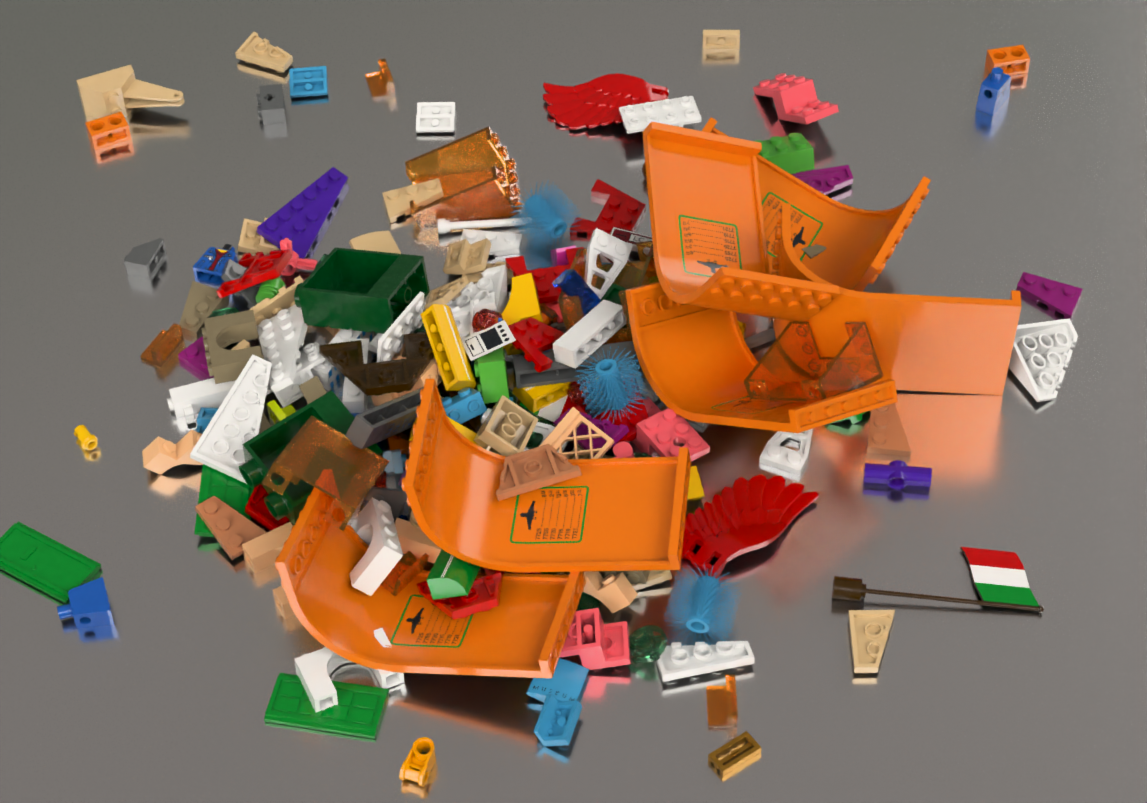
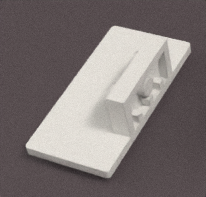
(668, 111)
(392, 341)
(308, 359)

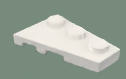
(501, 242)

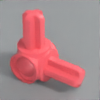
(295, 262)

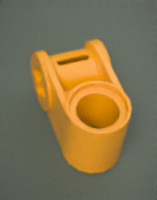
(417, 765)

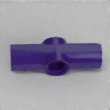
(897, 475)

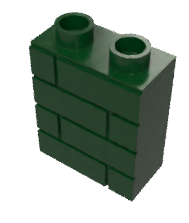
(361, 289)
(265, 447)

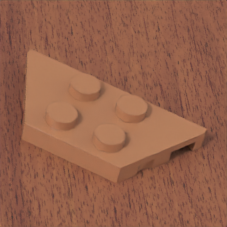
(534, 470)

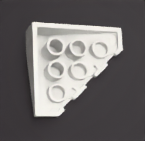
(493, 280)
(1040, 356)

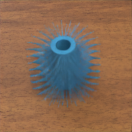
(545, 216)
(611, 384)
(704, 603)

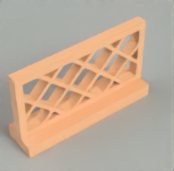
(568, 427)

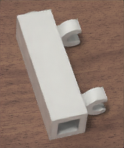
(191, 397)

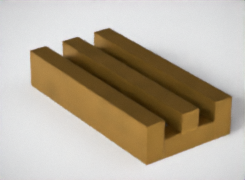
(737, 756)

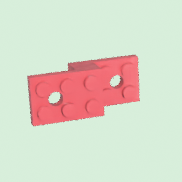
(795, 99)
(665, 431)

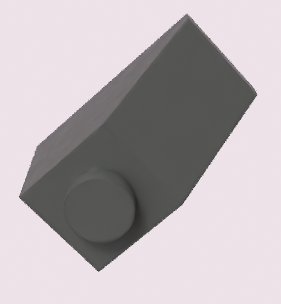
(145, 259)

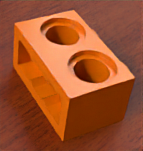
(1011, 60)
(108, 130)

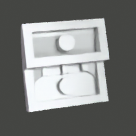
(435, 117)

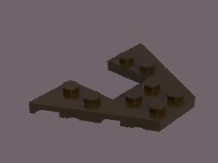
(381, 376)

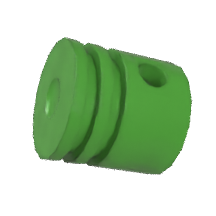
(269, 289)

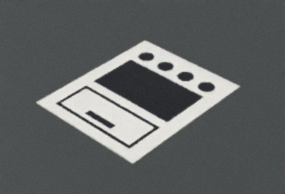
(487, 340)

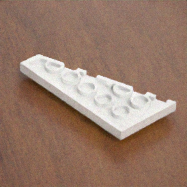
(280, 345)
(235, 420)

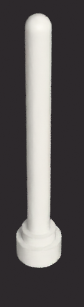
(445, 225)

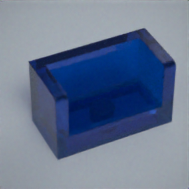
(574, 285)

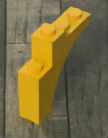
(521, 305)

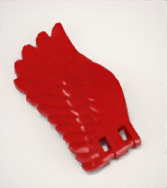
(598, 99)
(742, 520)

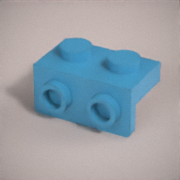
(464, 405)
(557, 721)

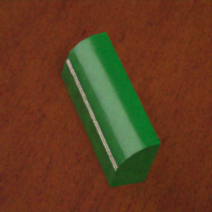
(451, 576)

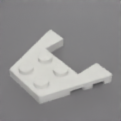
(464, 315)

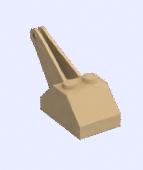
(120, 91)
(506, 428)

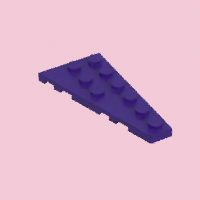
(305, 214)

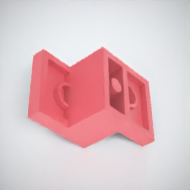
(596, 642)

